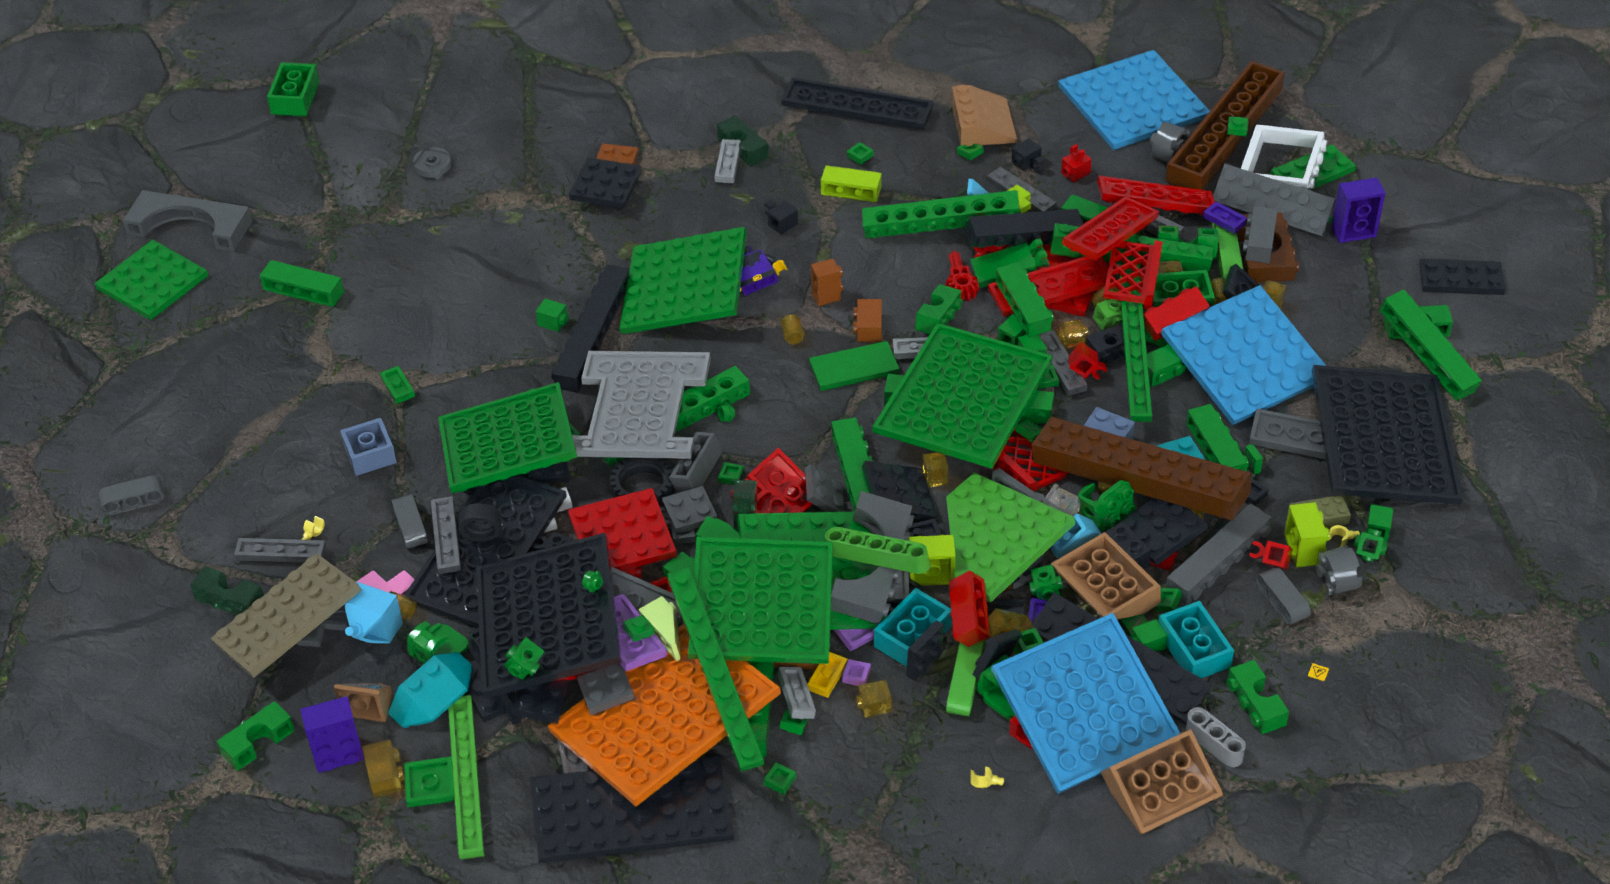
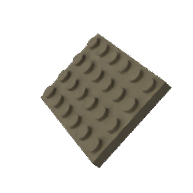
(285, 614)

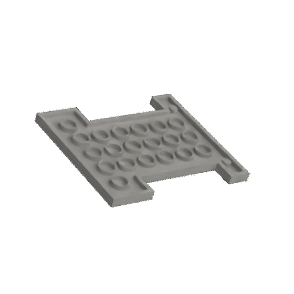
(639, 402)

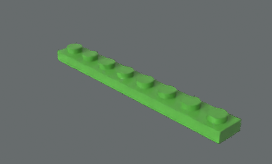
(465, 779)

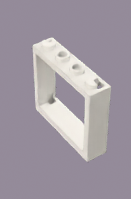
(1293, 137)

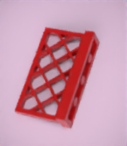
(1147, 285)
(1010, 465)

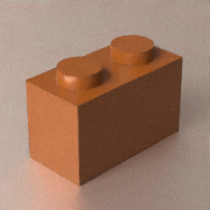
(826, 282)
(869, 320)

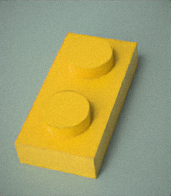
(827, 675)

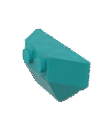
(431, 690)

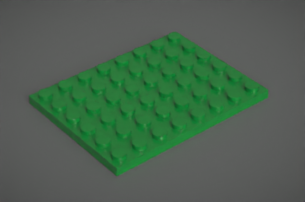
(963, 395)

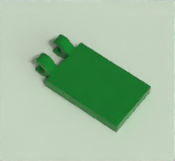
(985, 266)

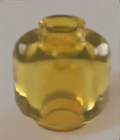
(1072, 333)

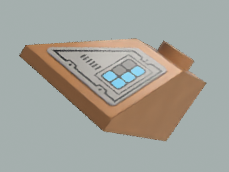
(367, 699)

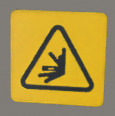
(1318, 672)

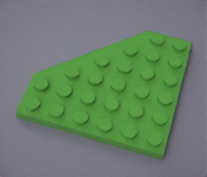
(1000, 531)

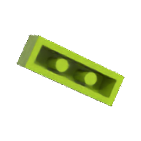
(851, 183)

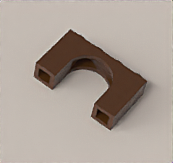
(1282, 262)

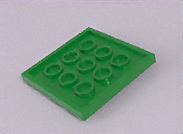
(151, 279)

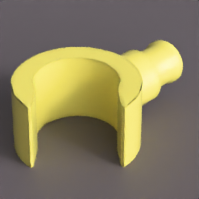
(313, 529)
(1343, 531)
(987, 780)

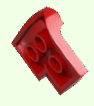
(779, 485)

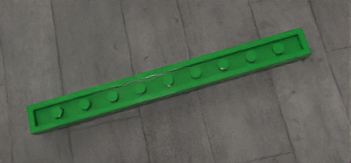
(1135, 357)
(715, 670)

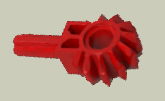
(962, 278)

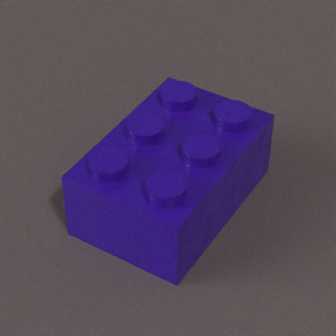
(1358, 210)
(332, 734)

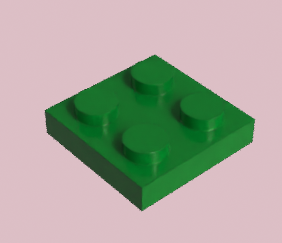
(429, 781)

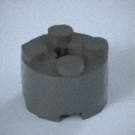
(1168, 141)
(1339, 570)

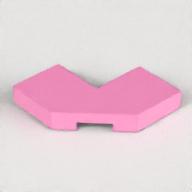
(398, 584)

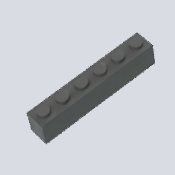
(1219, 553)

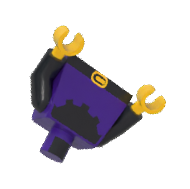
(759, 270)

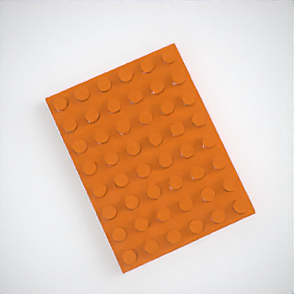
(663, 728)

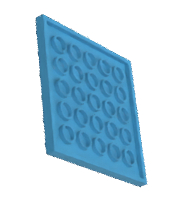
(1133, 98)
(1244, 354)
(1084, 702)

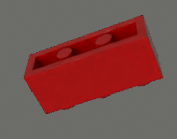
(1174, 310)
(969, 609)

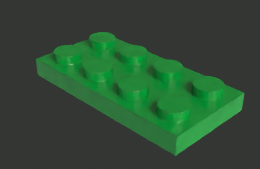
(1334, 166)

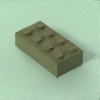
(1333, 509)

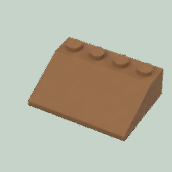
(981, 117)
(1109, 578)
(1162, 782)

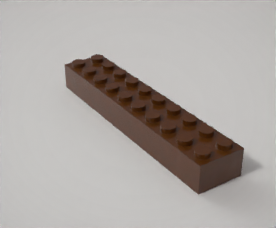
(1209, 144)
(1146, 467)

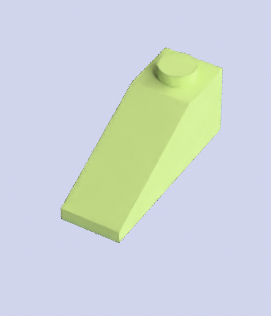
(663, 619)

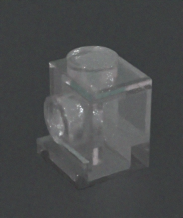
(1056, 497)

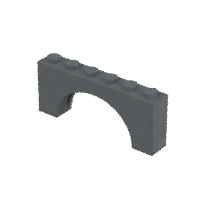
(156, 208)
(868, 596)

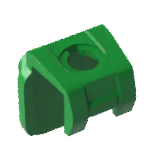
(1111, 506)
(437, 640)
(992, 692)

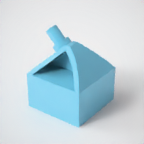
(373, 615)

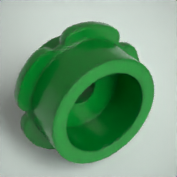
(725, 413)
(592, 581)

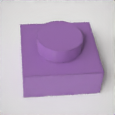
(856, 672)

